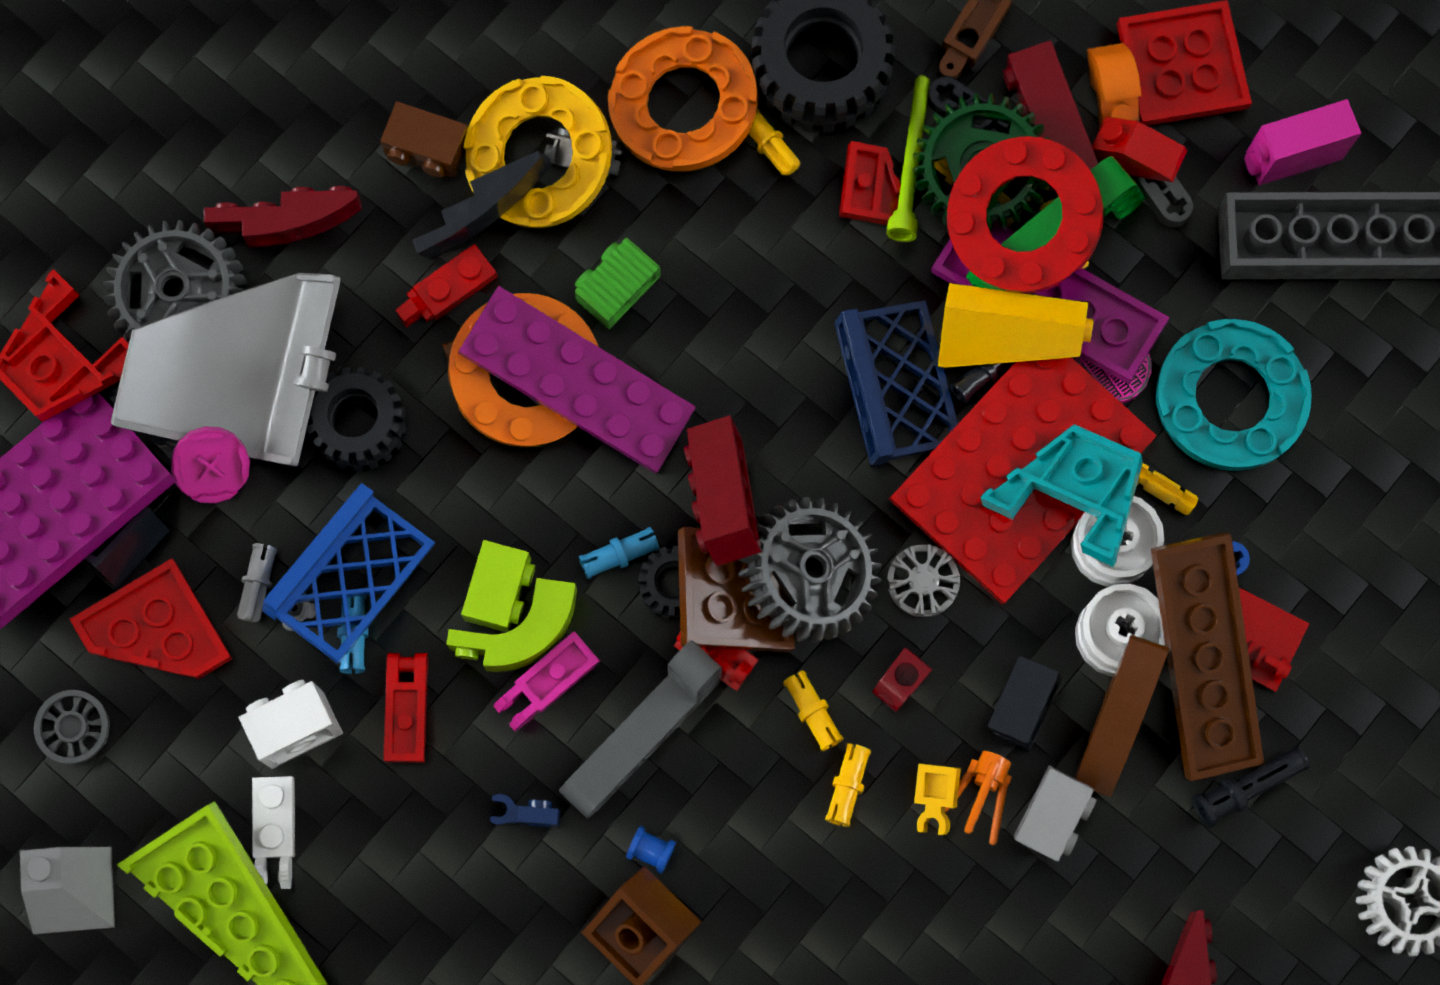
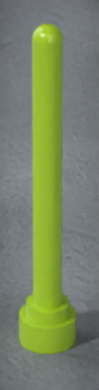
(902, 224)

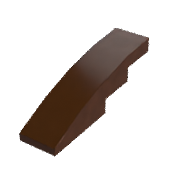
(1121, 714)

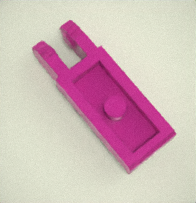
(549, 679)

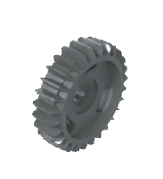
(160, 261)
(838, 550)

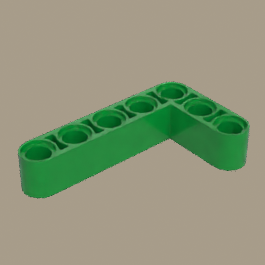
(1119, 196)

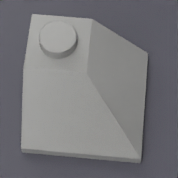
(68, 888)

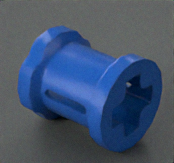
(650, 849)

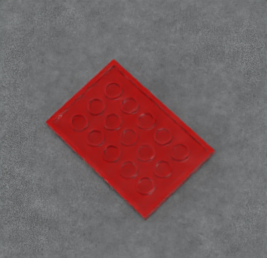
(1004, 433)

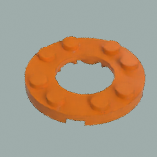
(687, 49)
(492, 413)

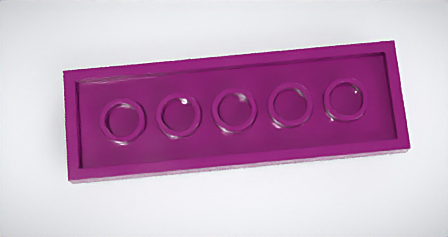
(1122, 324)
(576, 379)

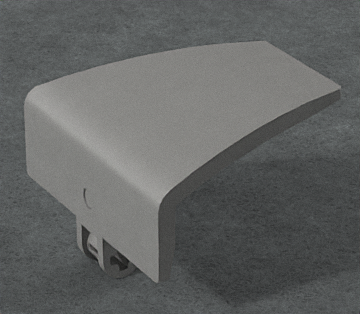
(234, 366)

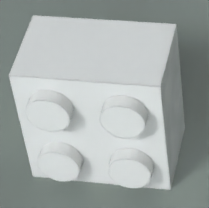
(290, 723)

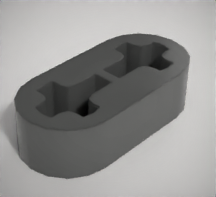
(1159, 203)

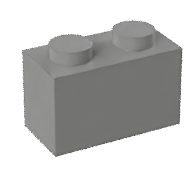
(1055, 813)

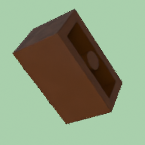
(424, 140)

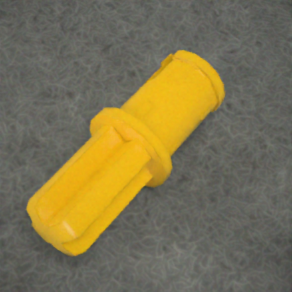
(773, 146)

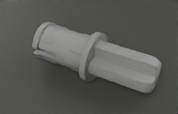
(256, 583)

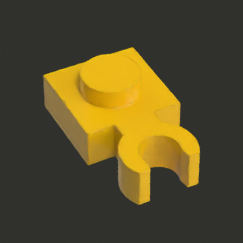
(936, 789)

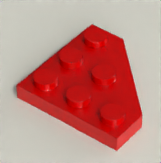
(154, 626)

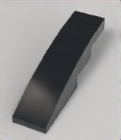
(493, 197)

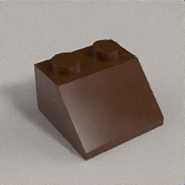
(641, 927)

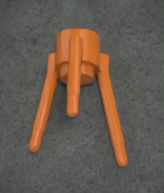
(990, 773)

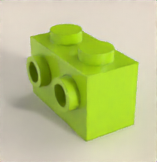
(498, 587)

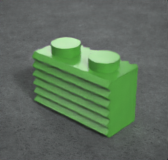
(616, 282)

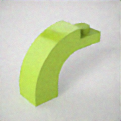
(529, 641)

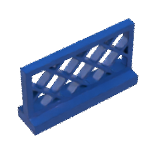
(317, 560)

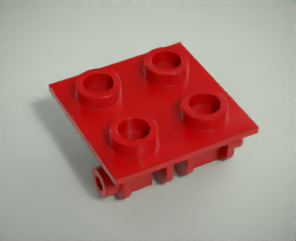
(1270, 639)

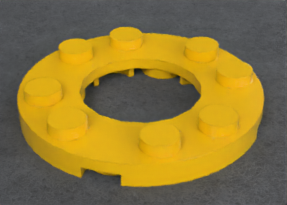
(590, 145)

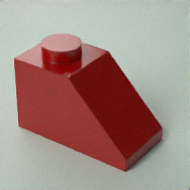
(1139, 149)

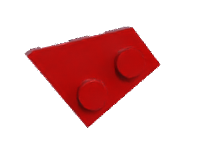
(869, 184)

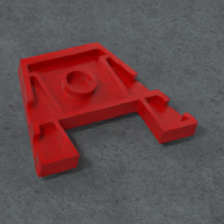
(45, 366)

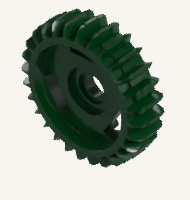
(960, 143)

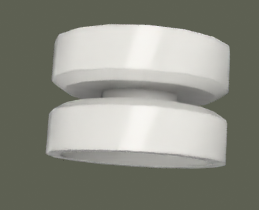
(1141, 534)
(1100, 620)

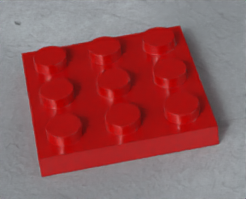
(1186, 62)

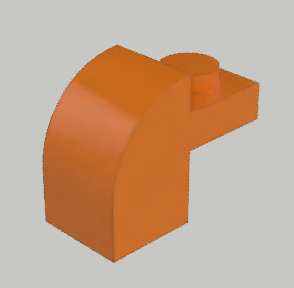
(1115, 81)

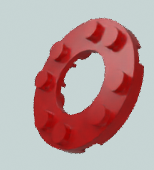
(1064, 253)

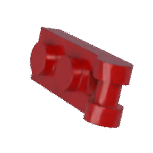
(405, 709)

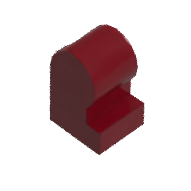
(901, 679)

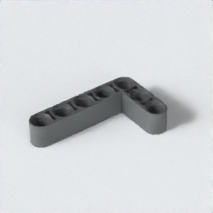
(689, 681)

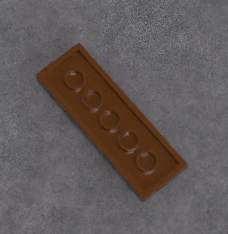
(1207, 656)

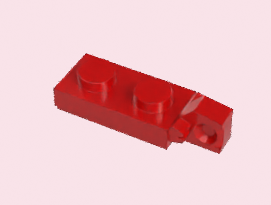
(447, 287)

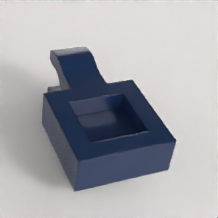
(537, 813)

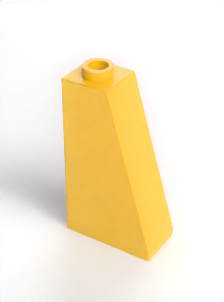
(1009, 327)

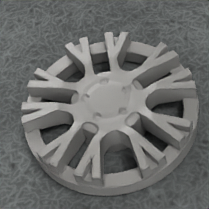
(923, 580)

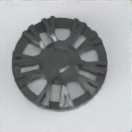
(71, 727)

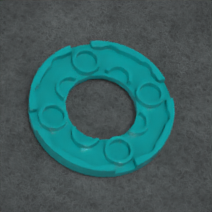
(1260, 349)

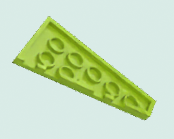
(223, 899)

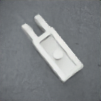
(274, 825)

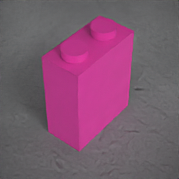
(1302, 142)

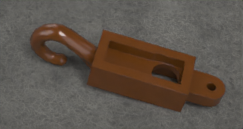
(982, 18)

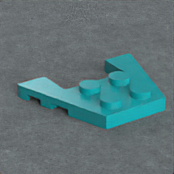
(1082, 473)

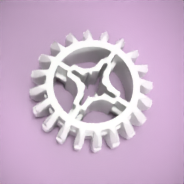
(1404, 917)

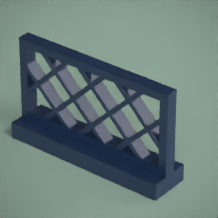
(865, 380)

